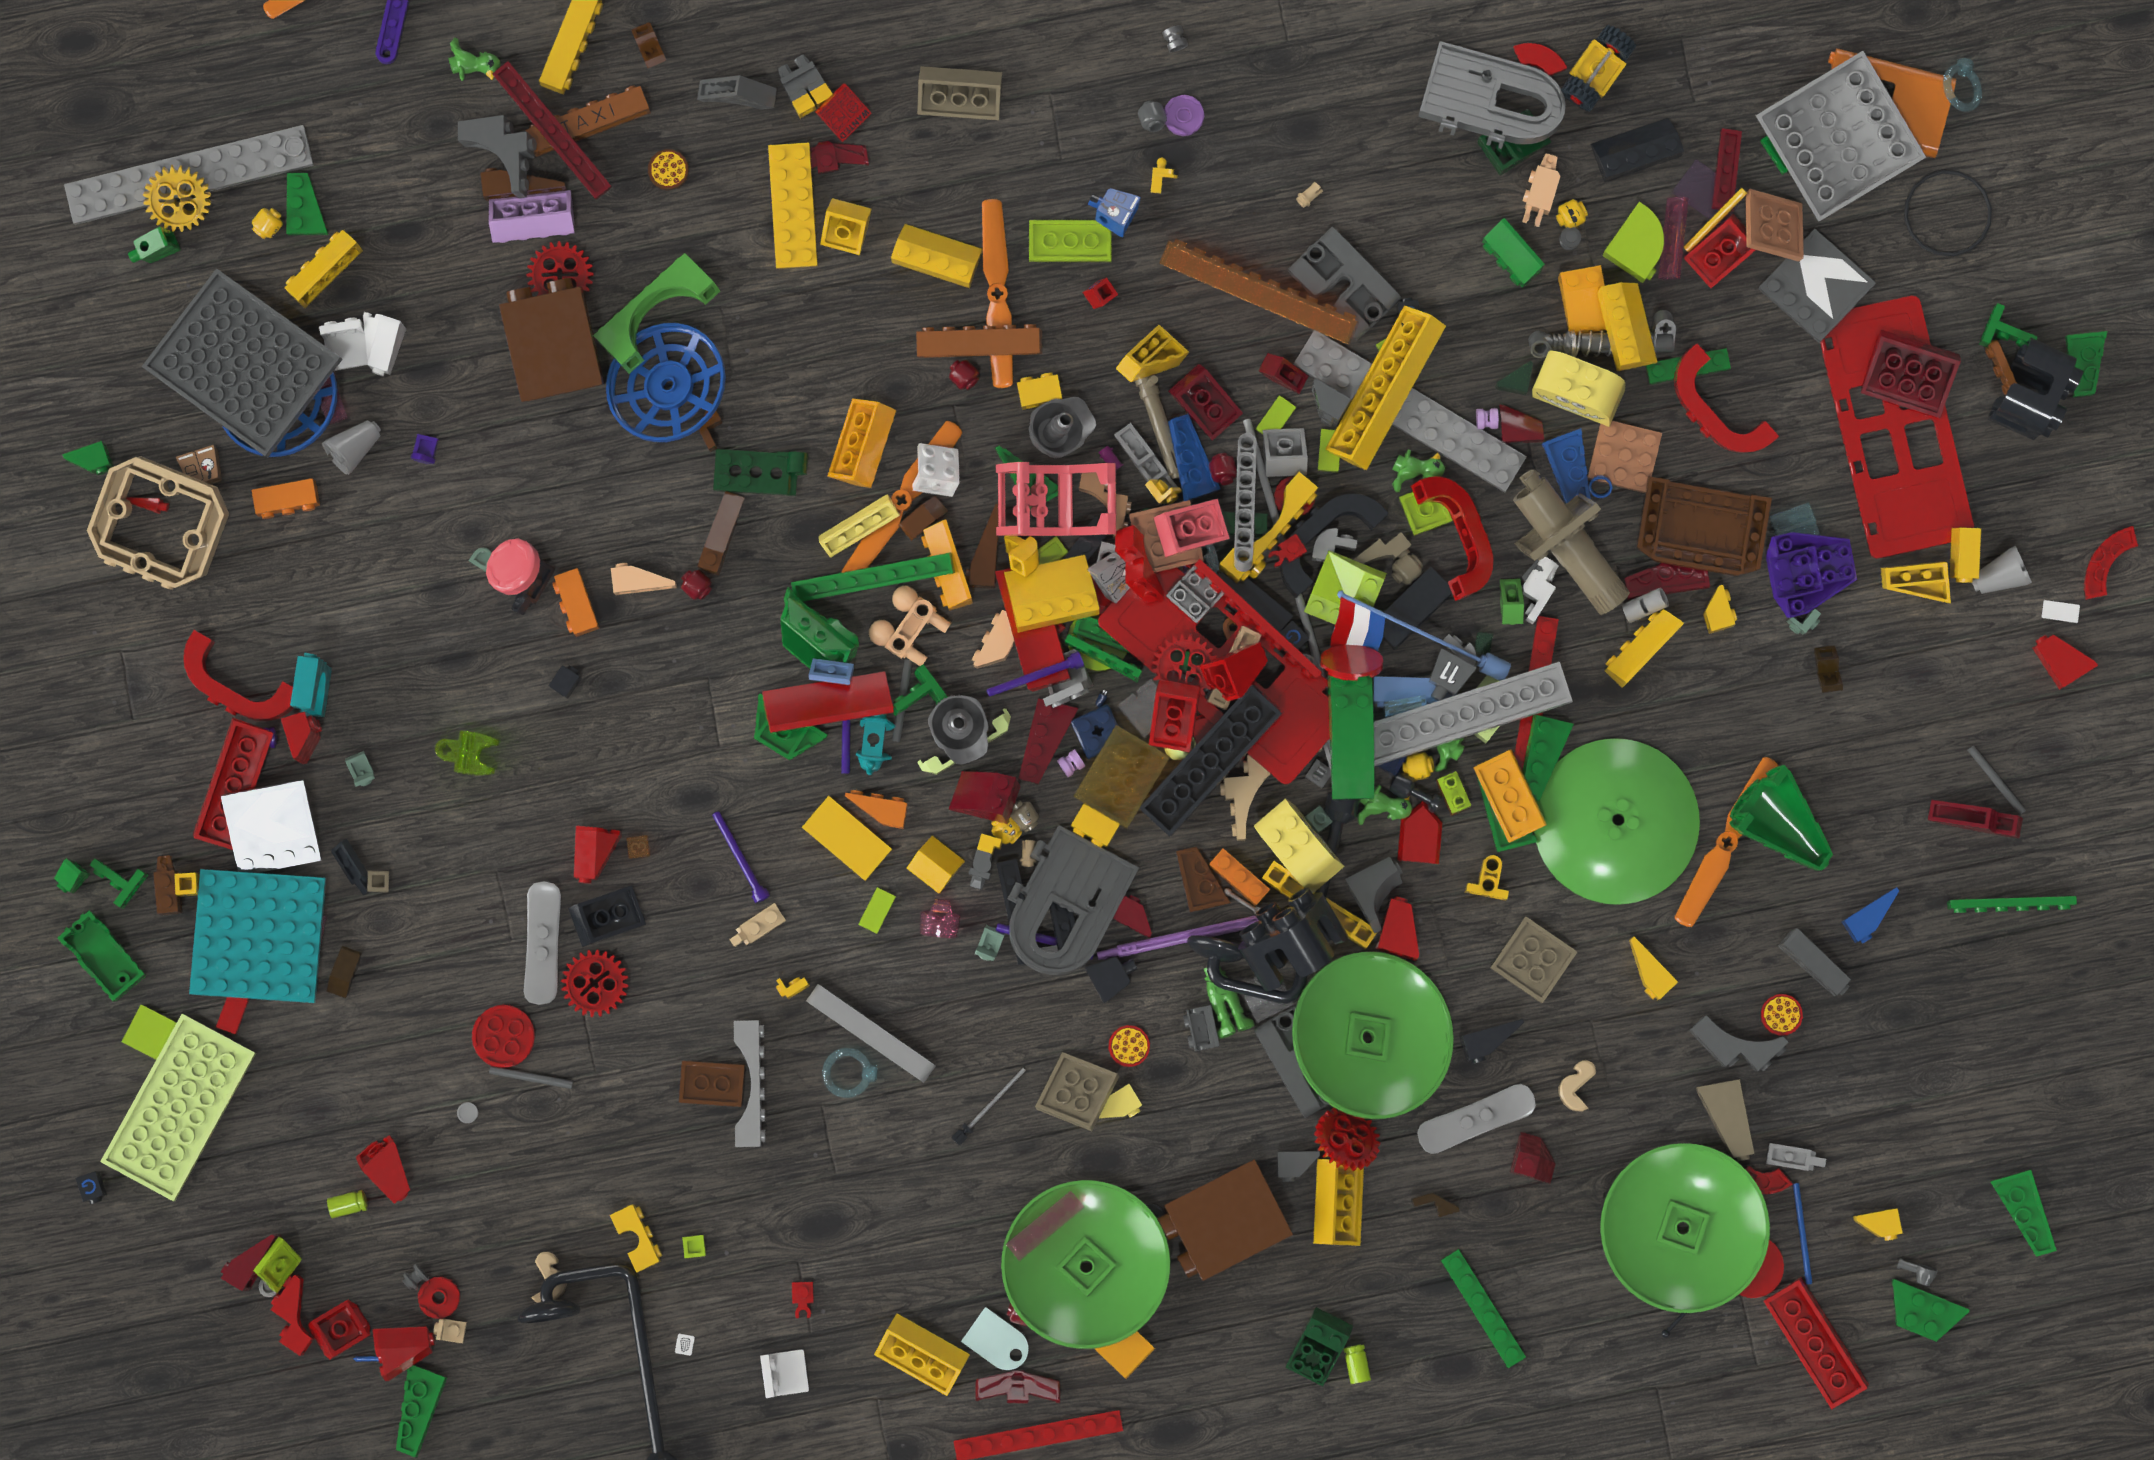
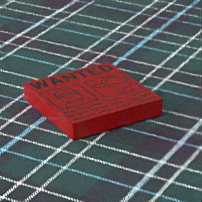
(843, 112)

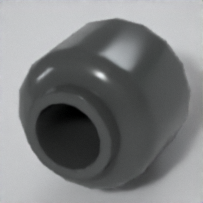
(1152, 116)

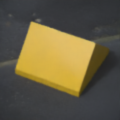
(935, 864)

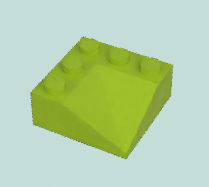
(1346, 575)

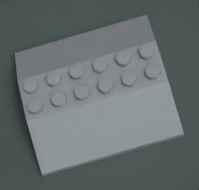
(1840, 136)

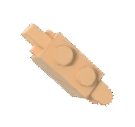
(1542, 190)

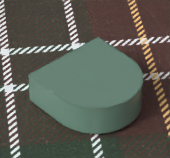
(480, 558)

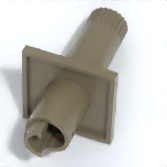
(1562, 531)

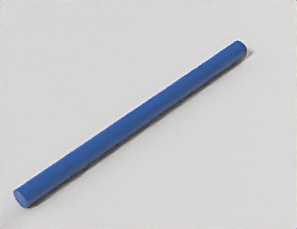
(1802, 1233)

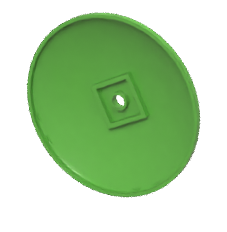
(1611, 860)
(1407, 1029)
(1724, 1222)
(1126, 1275)

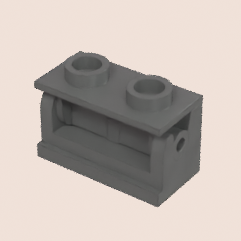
(1202, 1028)

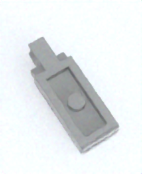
(1793, 1157)

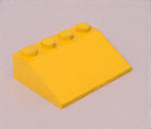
(1052, 594)

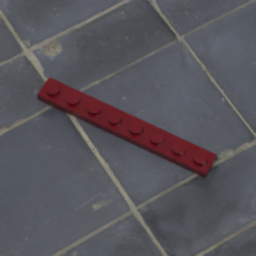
(552, 130)

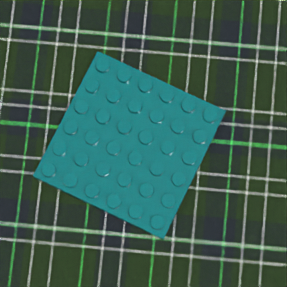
(257, 936)

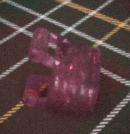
(938, 926)

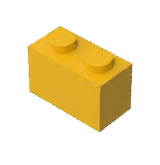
(1038, 391)
(1095, 826)

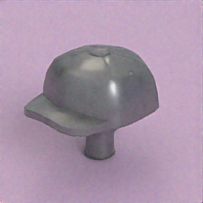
(1061, 426)
(960, 728)

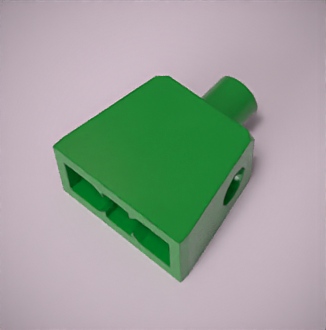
(154, 246)

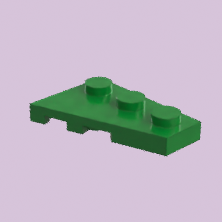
(302, 207)
(2088, 351)

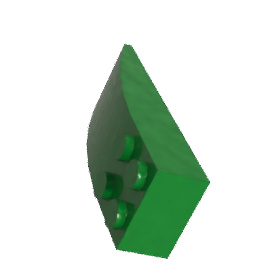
(1351, 738)

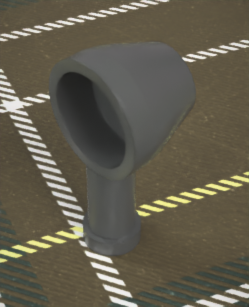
(1924, 1274)

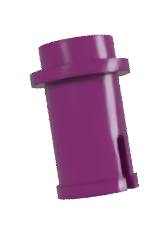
(1109, 457)

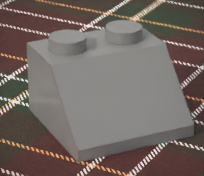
(1284, 452)

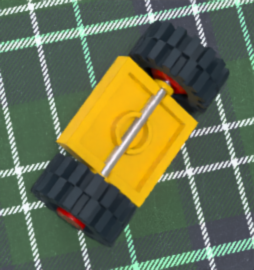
(1598, 68)

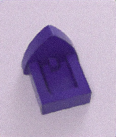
(424, 449)

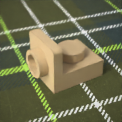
(450, 1330)

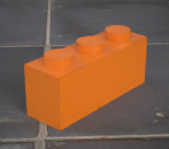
(285, 498)
(575, 602)
(1239, 877)

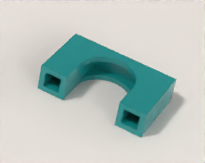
(311, 685)

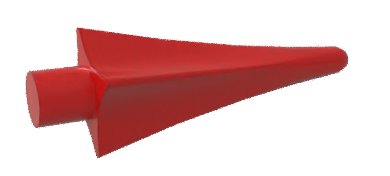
(152, 504)

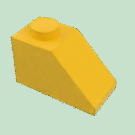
(1881, 1223)

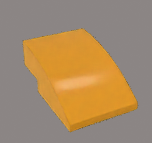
(1127, 1354)

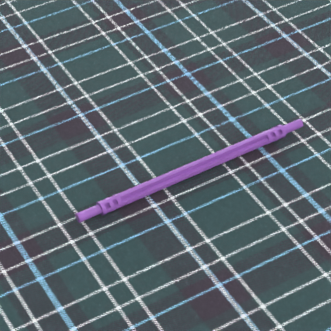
(1176, 938)

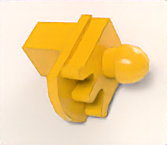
(1160, 172)

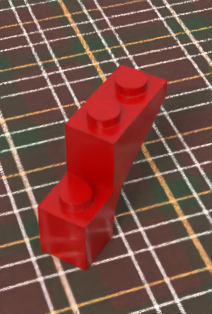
(1138, 571)
(289, 1308)

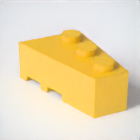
(1152, 355)
(1920, 580)

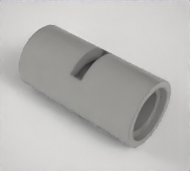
(1645, 605)

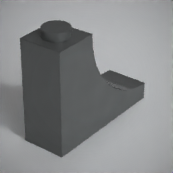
(737, 91)
(1372, 886)

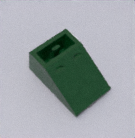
(1511, 153)
(1319, 1346)

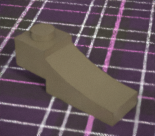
(1395, 548)

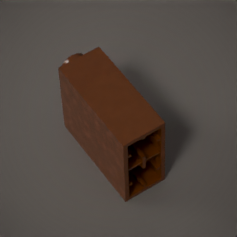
(551, 341)
(1225, 1221)

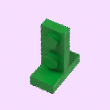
(2003, 330)
(928, 686)
(117, 881)

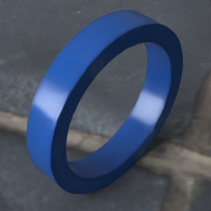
(1600, 495)

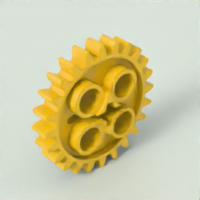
(173, 180)

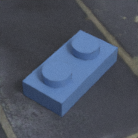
(831, 671)

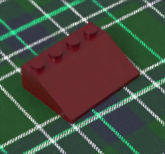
(1910, 373)

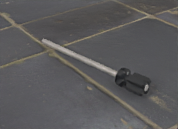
(960, 1136)

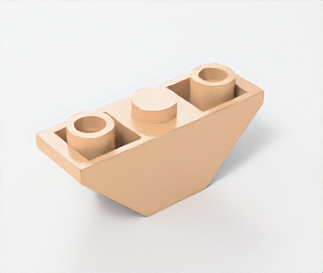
(996, 643)

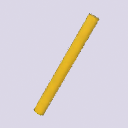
(1715, 220)

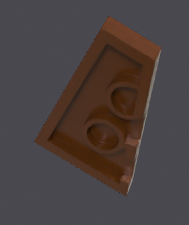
(1199, 883)

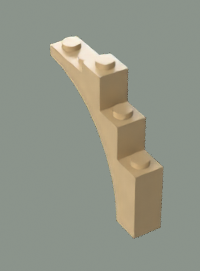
(1242, 792)

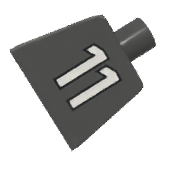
(1449, 674)

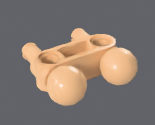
(907, 600)

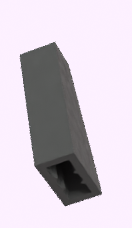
(1814, 962)

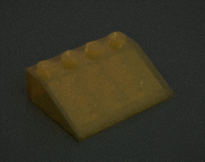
(1121, 777)

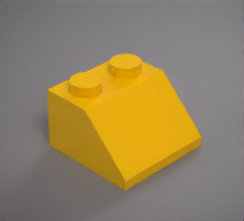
(845, 226)

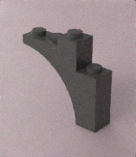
(498, 137)

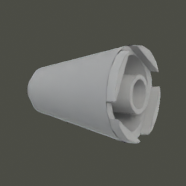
(352, 445)
(2003, 573)

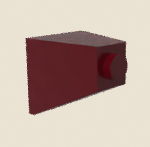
(1532, 1159)

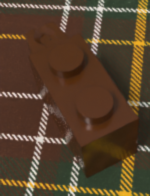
(164, 880)

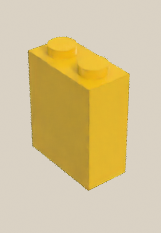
(1965, 554)

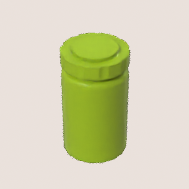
(347, 1204)
(1357, 1364)

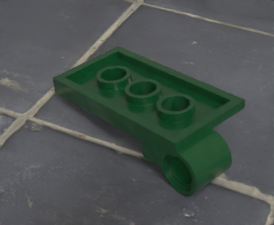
(788, 462)

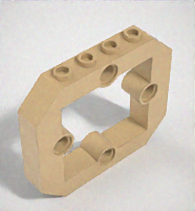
(106, 517)

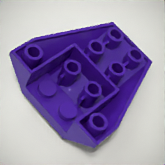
(1808, 570)

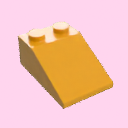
(1581, 299)

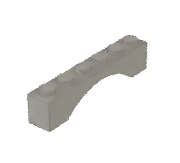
(749, 1128)

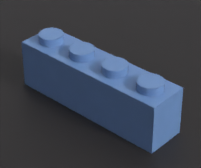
(1398, 688)

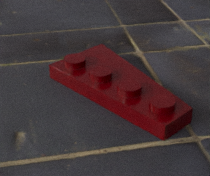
(1669, 578)
(1044, 739)

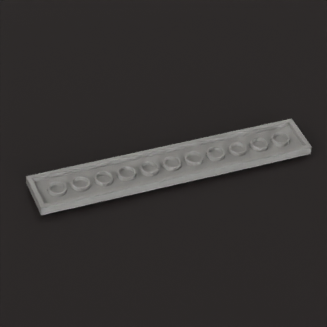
(219, 166)
(1418, 415)
(1468, 713)

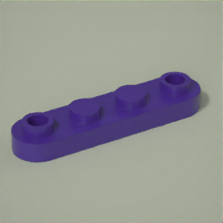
(391, 30)

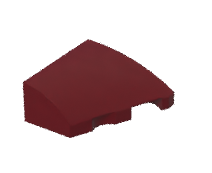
(1519, 426)

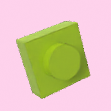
(694, 1246)

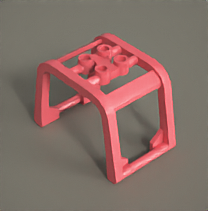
(1107, 522)

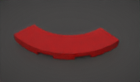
(2102, 559)

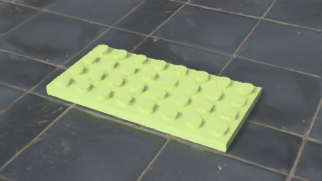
(178, 1107)

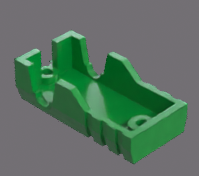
(102, 956)

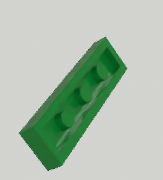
(1665, 369)

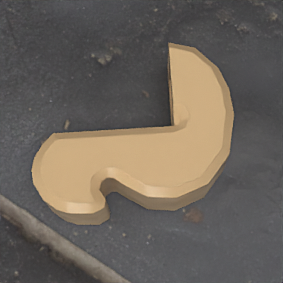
(1572, 1083)
(545, 1264)

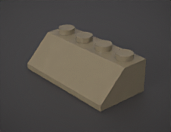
(959, 93)

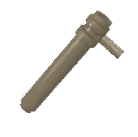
(1150, 395)

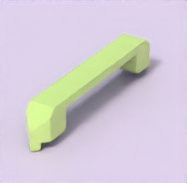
(1001, 725)

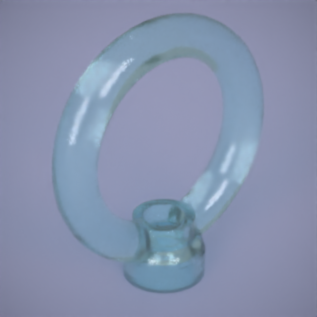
(1964, 68)
(869, 1072)

